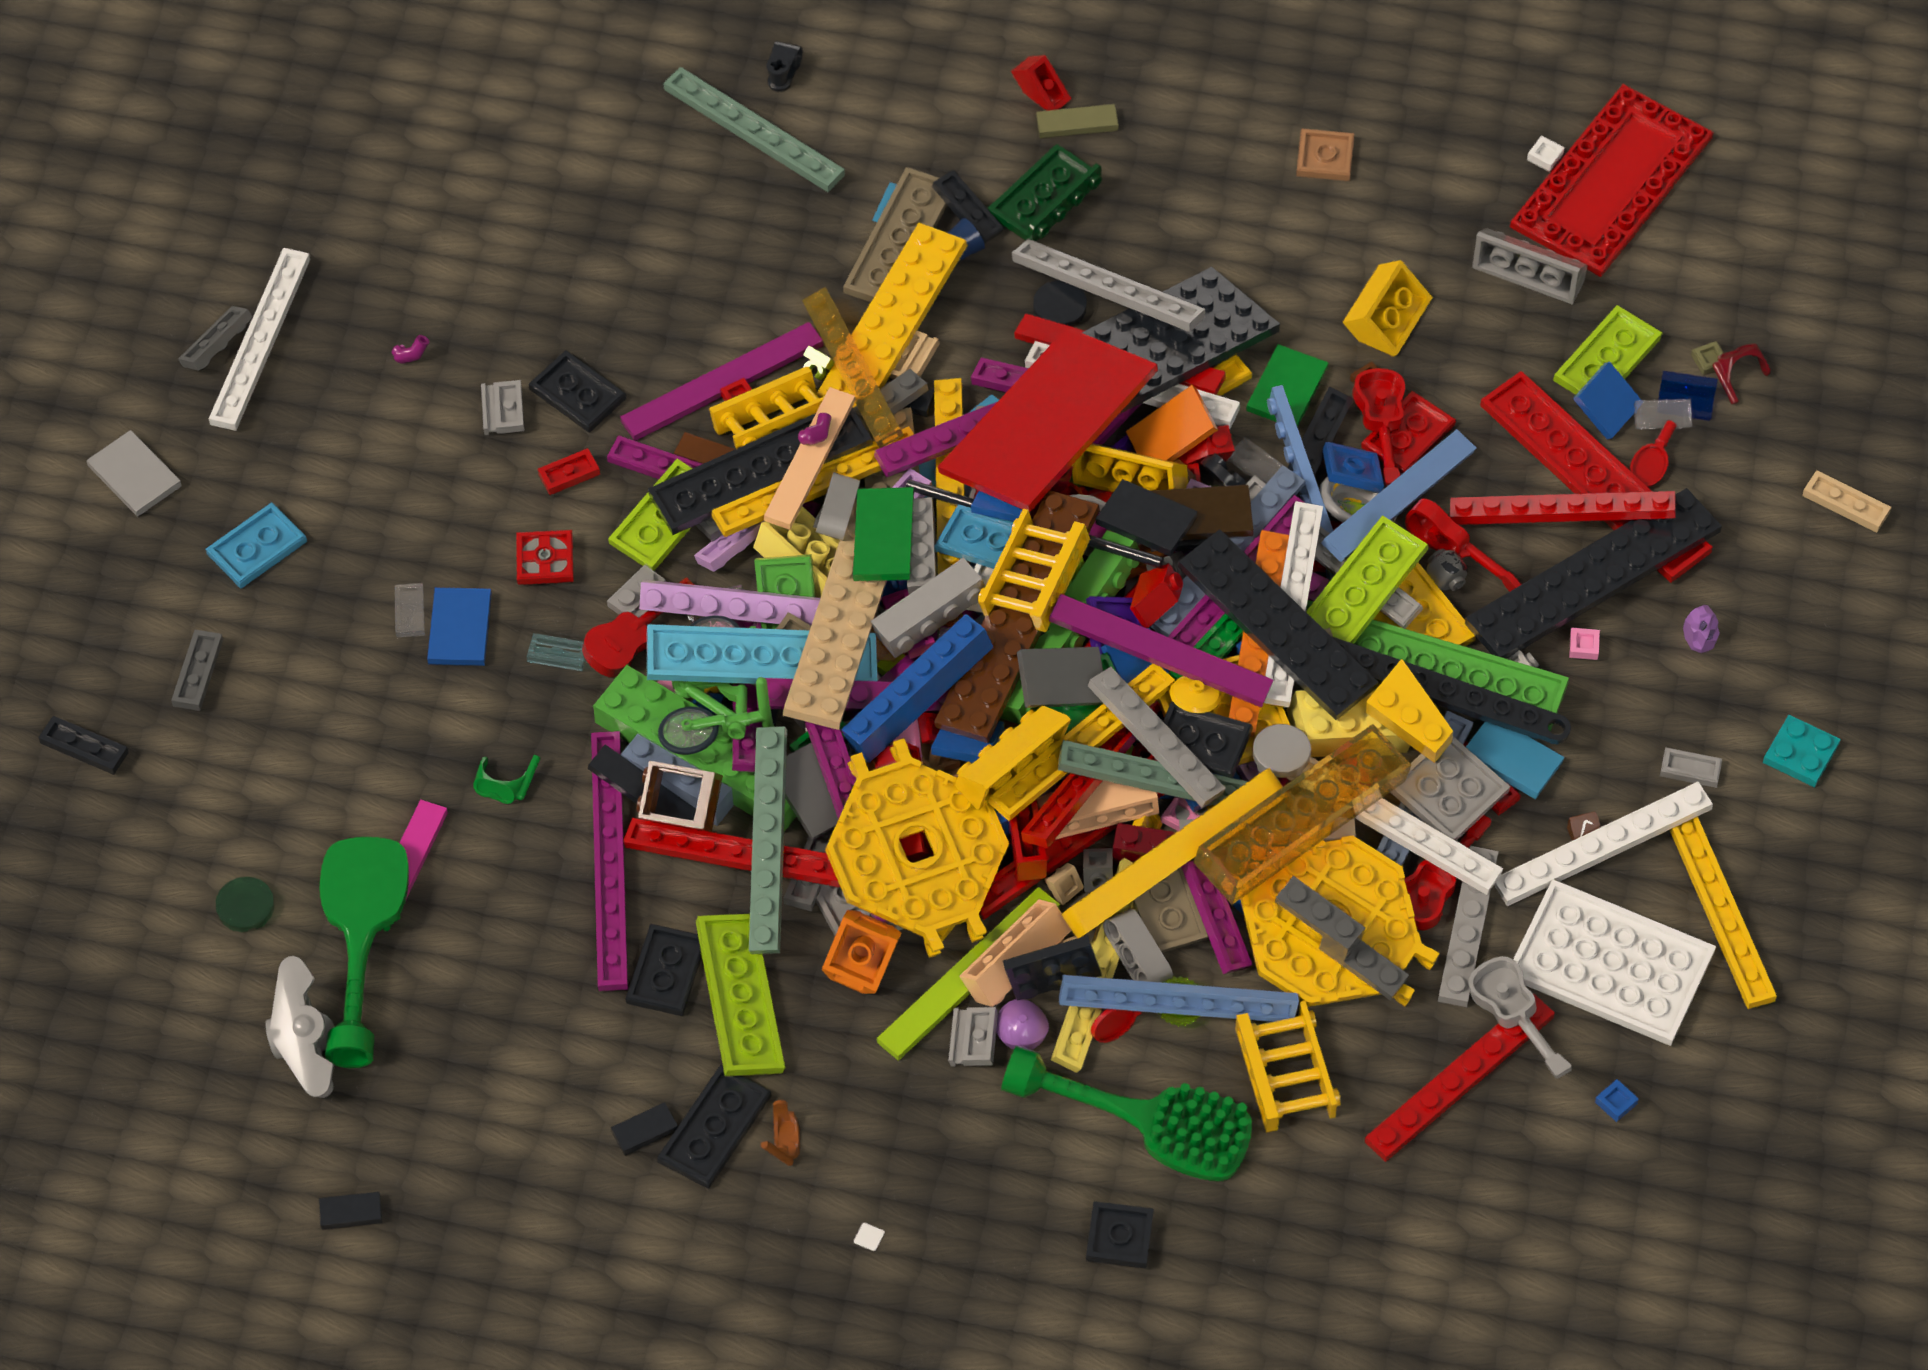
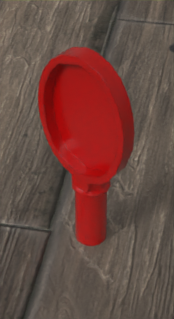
(1652, 459)
(1113, 1024)

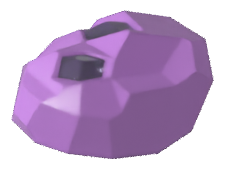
(1701, 629)

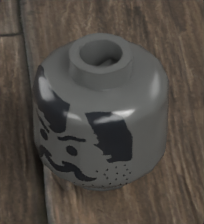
(1447, 569)

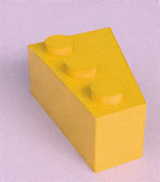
(1410, 713)

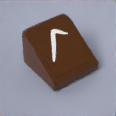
(1582, 824)

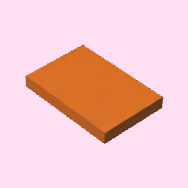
(1173, 427)

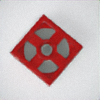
(544, 557)

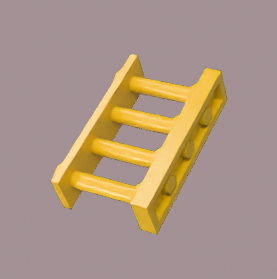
(764, 400)
(1062, 569)
(1265, 1084)

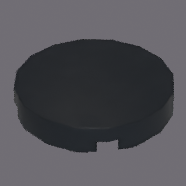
(1060, 303)

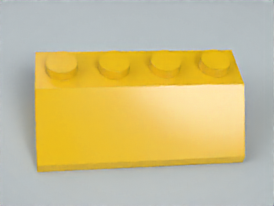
(1107, 466)
(1011, 754)

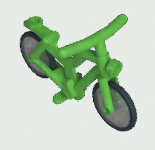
(695, 728)

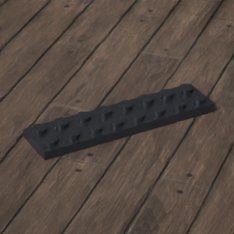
(695, 493)
(1278, 624)

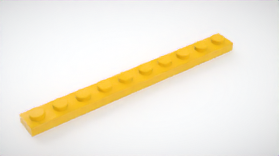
(948, 406)

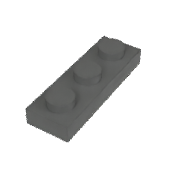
(215, 338)
(197, 670)

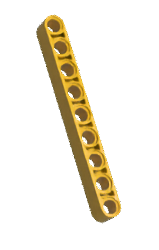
(1167, 856)

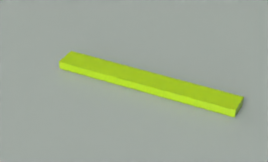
(946, 992)

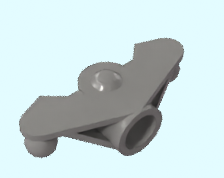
(300, 1030)

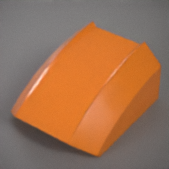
(861, 952)

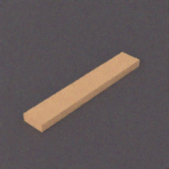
(808, 462)

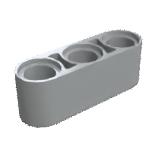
(837, 506)
(1136, 947)

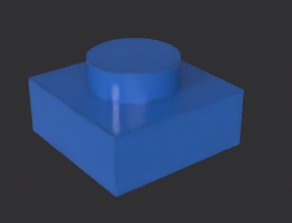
(1616, 1100)

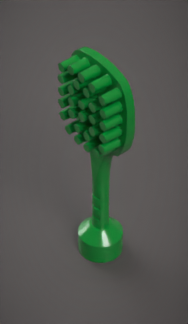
(360, 894)
(1180, 1126)

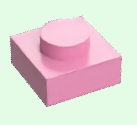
(1584, 643)

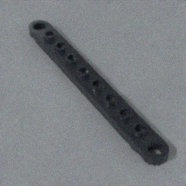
(1467, 697)

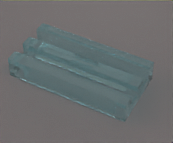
(556, 656)

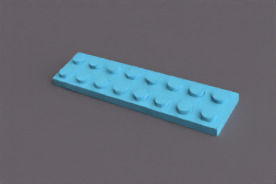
(733, 654)

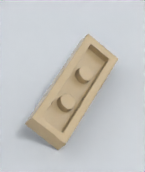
(1846, 501)

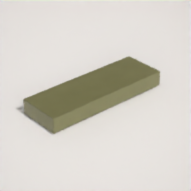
(1077, 121)

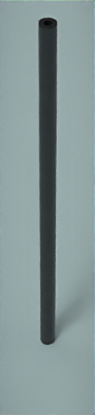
(1095, 542)

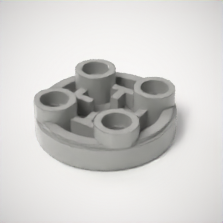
(1282, 749)

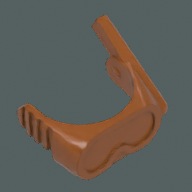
(786, 1134)

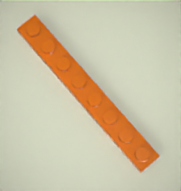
(1271, 560)

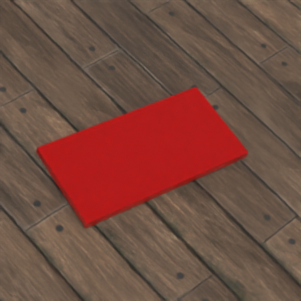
(1611, 180)
(1048, 419)

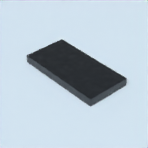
(714, 1127)

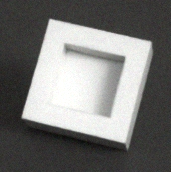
(1545, 153)

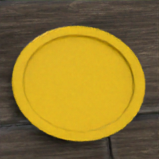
(1194, 695)

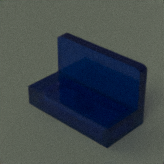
(1685, 386)

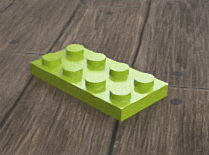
(1617, 339)
(644, 532)

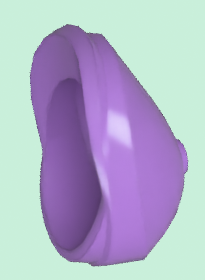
(1021, 1024)

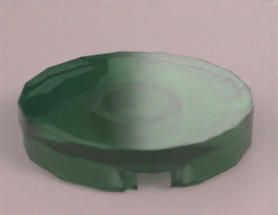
(245, 904)

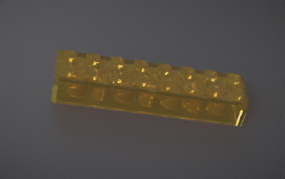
(1302, 814)

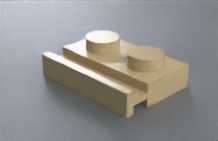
(916, 355)

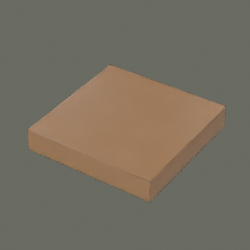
(1325, 154)

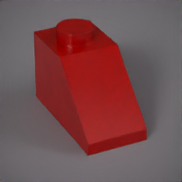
(1041, 83)
(1218, 443)
(1156, 594)

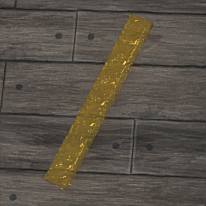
(853, 368)

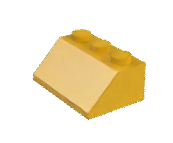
(1388, 308)

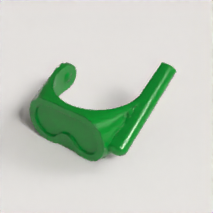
(504, 791)

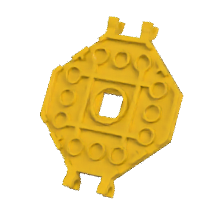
(874, 867)
(1359, 884)

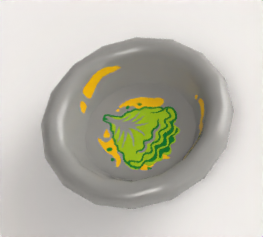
(1344, 500)

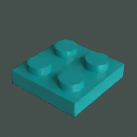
(1801, 751)

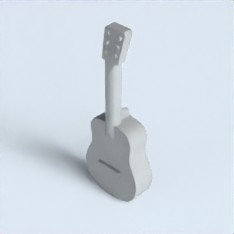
(1501, 990)

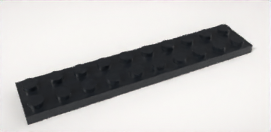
(1590, 577)

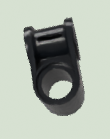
(783, 65)

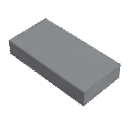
(1691, 767)

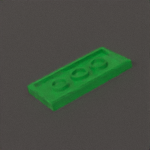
(883, 534)

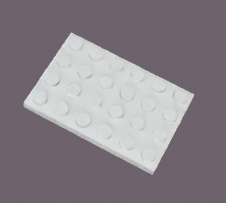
(1612, 962)

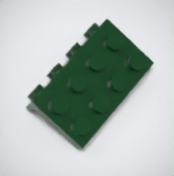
(1045, 193)

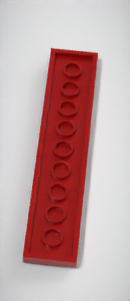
(1570, 452)

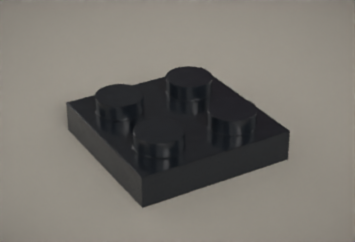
(1119, 1234)

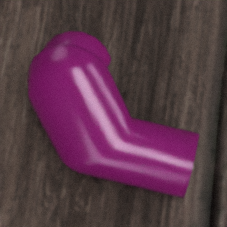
(414, 353)
(816, 433)

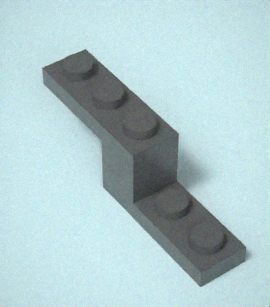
(1341, 938)

